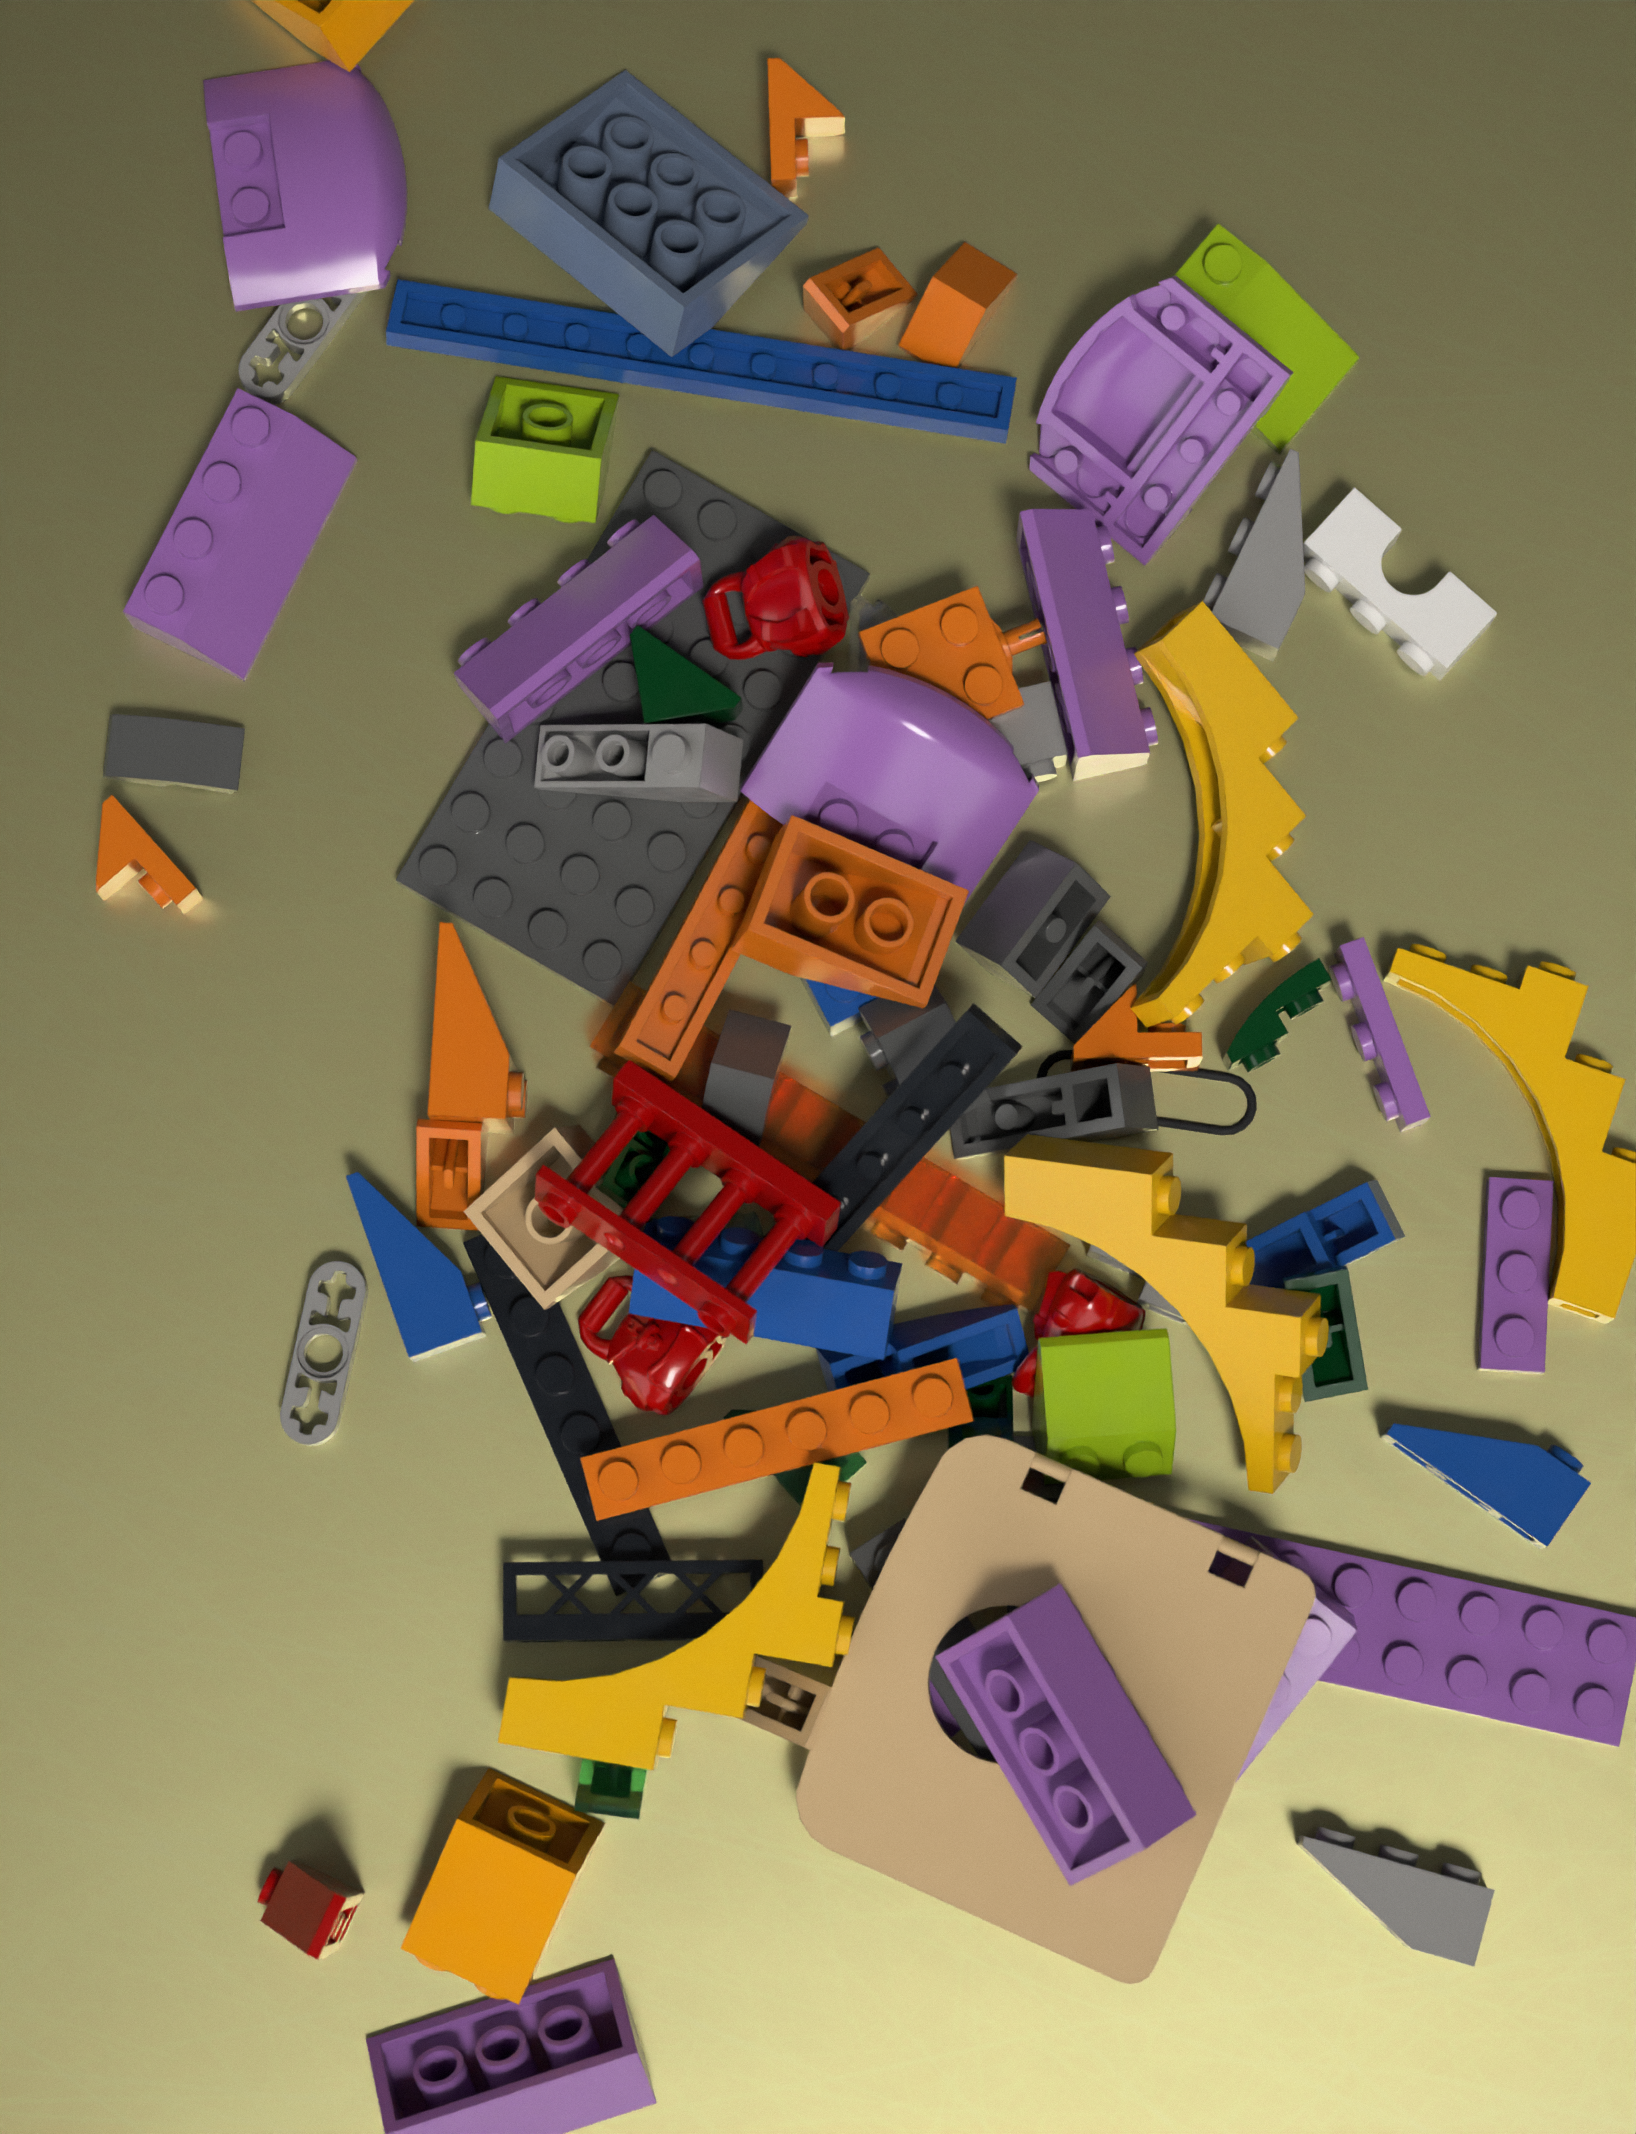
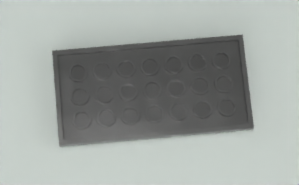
(598, 876)

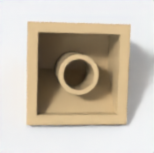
(539, 1252)

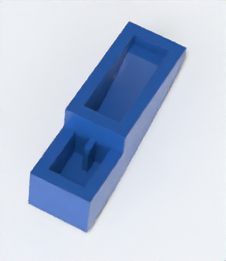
(1326, 1236)
(983, 1339)

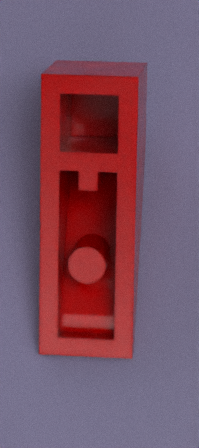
(308, 1908)

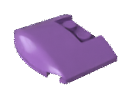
(305, 183)
(1152, 412)
(894, 772)

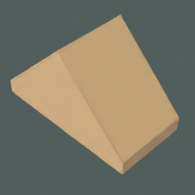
(789, 1705)

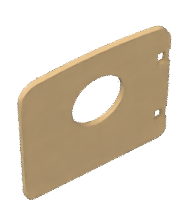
(1182, 1644)

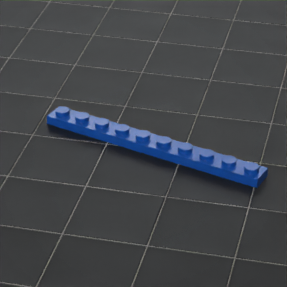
(711, 366)

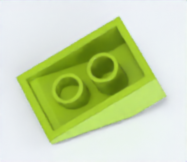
(1277, 319)

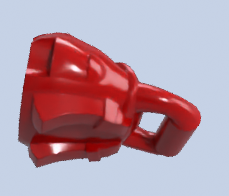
(788, 599)
(1077, 1306)
(653, 1357)

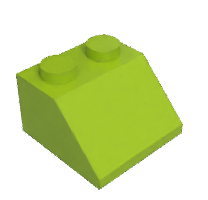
(544, 450)
(1106, 1403)

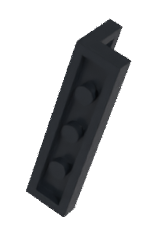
(617, 1625)

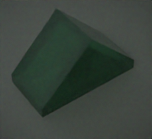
(611, 1789)

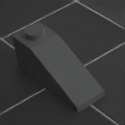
(1071, 1106)

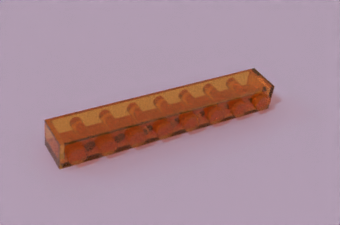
(928, 1209)

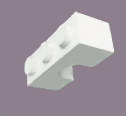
(1429, 626)

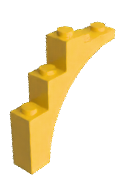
(1245, 817)
(1571, 1104)
(1200, 1265)
(783, 1617)

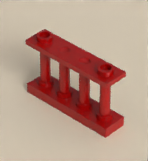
(693, 1141)

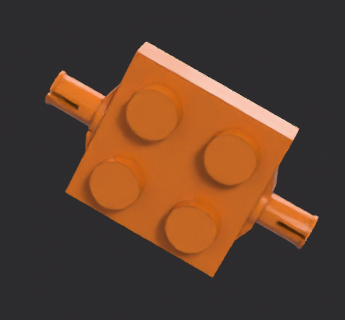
(955, 650)

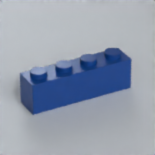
(806, 1300)

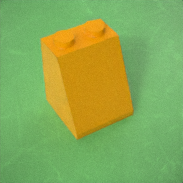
(501, 1886)

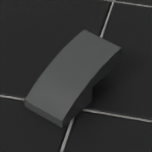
(173, 753)

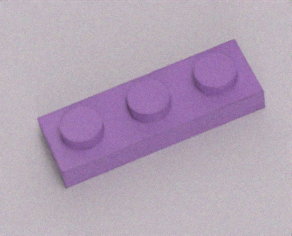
(1378, 1036)
(1515, 1275)

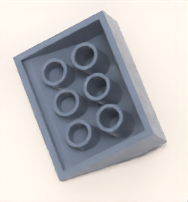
(644, 210)

